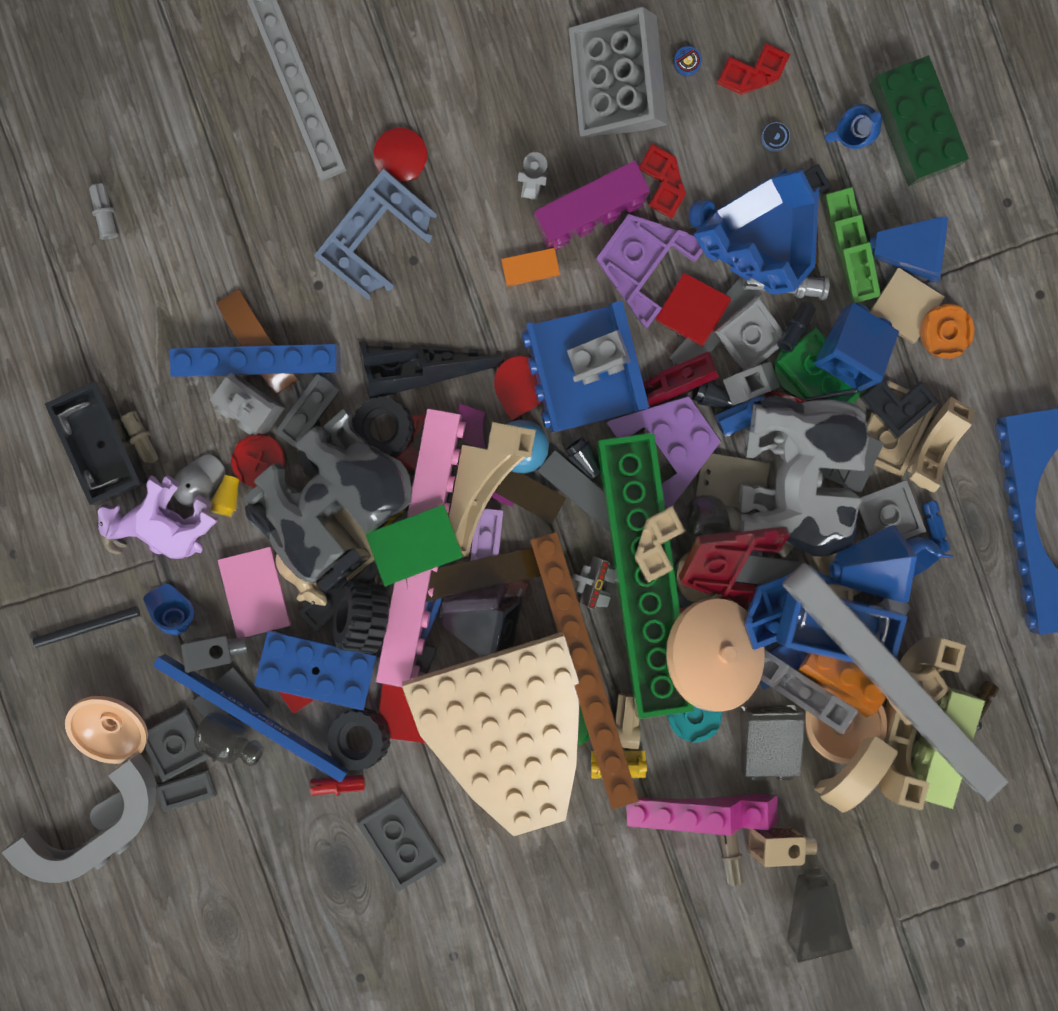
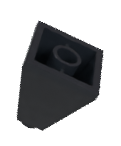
(486, 629)

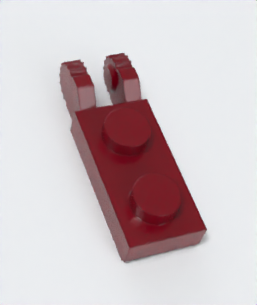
(680, 378)

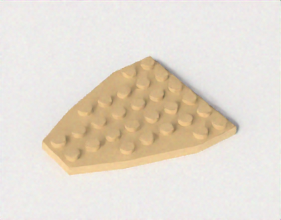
(506, 729)

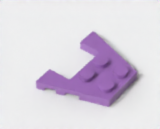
(635, 254)
(680, 434)

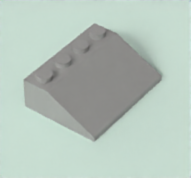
(618, 74)

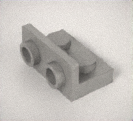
(599, 356)

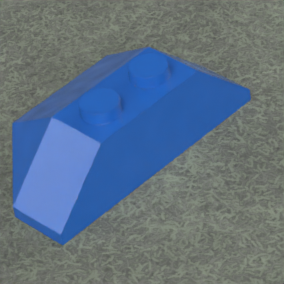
(767, 609)

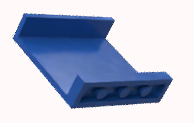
(570, 402)

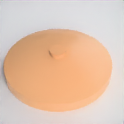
(713, 656)

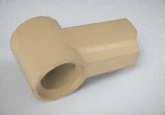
(626, 722)

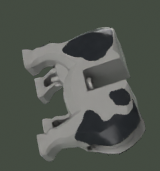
(806, 438)

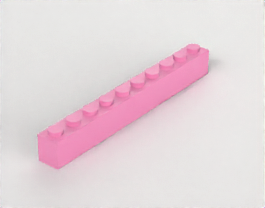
(408, 605)

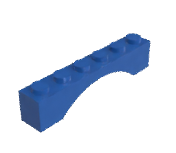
(255, 360)

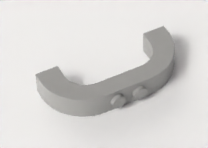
(51, 865)

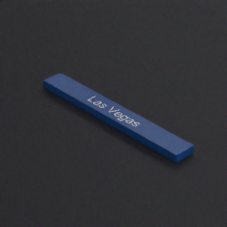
(251, 717)

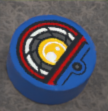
(687, 61)

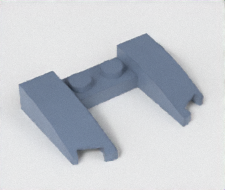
(381, 195)

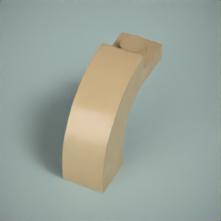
(938, 442)
(859, 775)

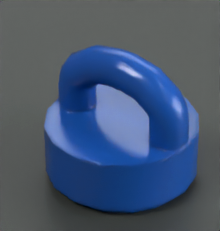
(700, 211)

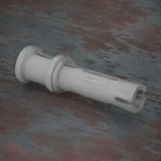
(809, 287)

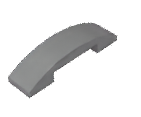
(807, 694)

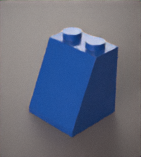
(858, 347)

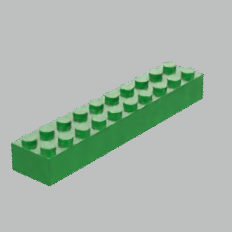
(647, 608)

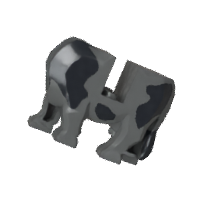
(349, 477)

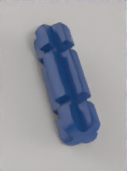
(935, 525)

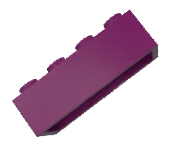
(591, 205)

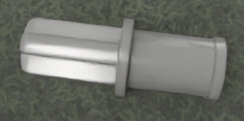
(103, 211)

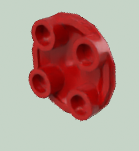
(400, 154)

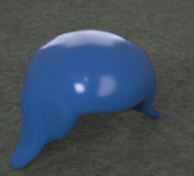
(857, 127)
(926, 552)

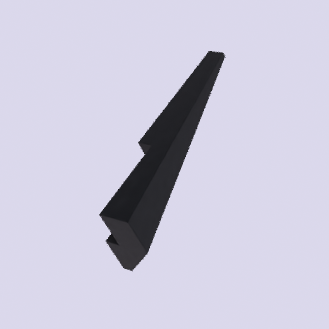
(401, 369)

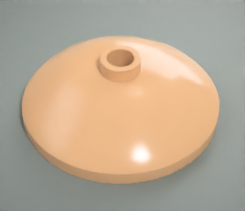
(106, 729)
(842, 747)

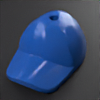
(167, 607)

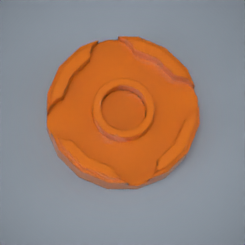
(947, 331)

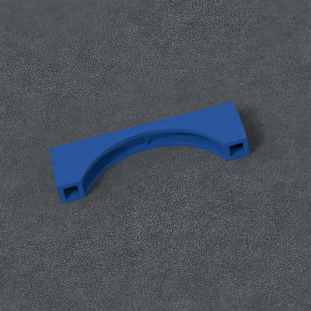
(1026, 449)

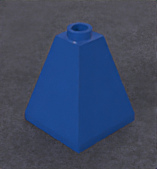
(914, 247)
(877, 565)

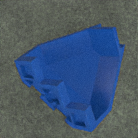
(767, 232)

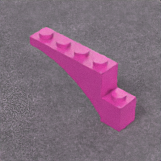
(705, 815)

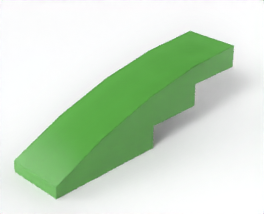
(851, 245)

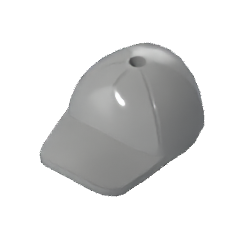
(204, 479)

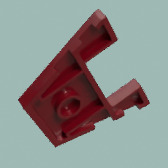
(720, 558)

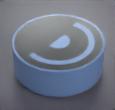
(775, 137)

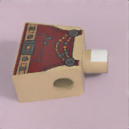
(780, 846)

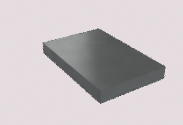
(401, 841)

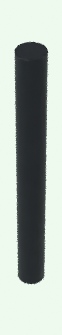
(85, 627)

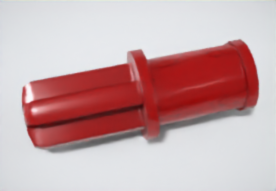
(331, 785)

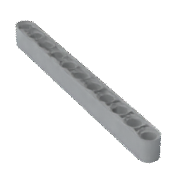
(894, 682)

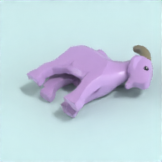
(155, 524)

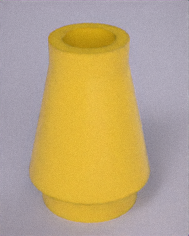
(226, 497)

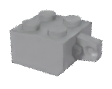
(247, 404)

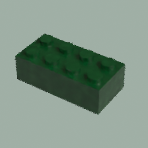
(918, 120)

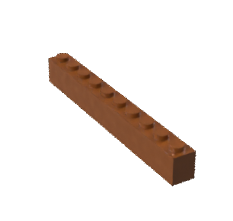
(590, 687)

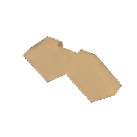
(649, 552)

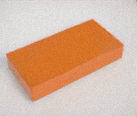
(530, 267)

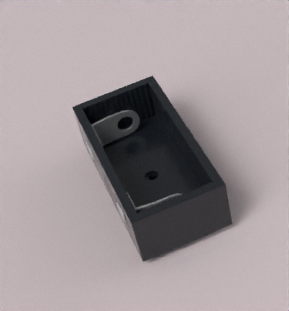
(81, 423)

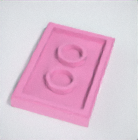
(254, 592)

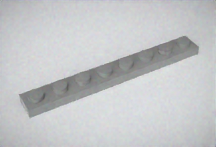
(297, 88)

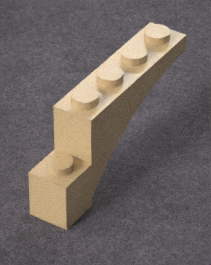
(481, 473)

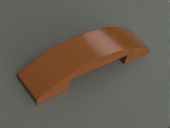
(250, 332)

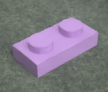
(487, 535)

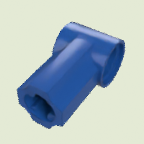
(736, 417)

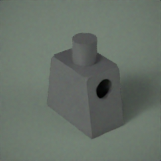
(199, 654)

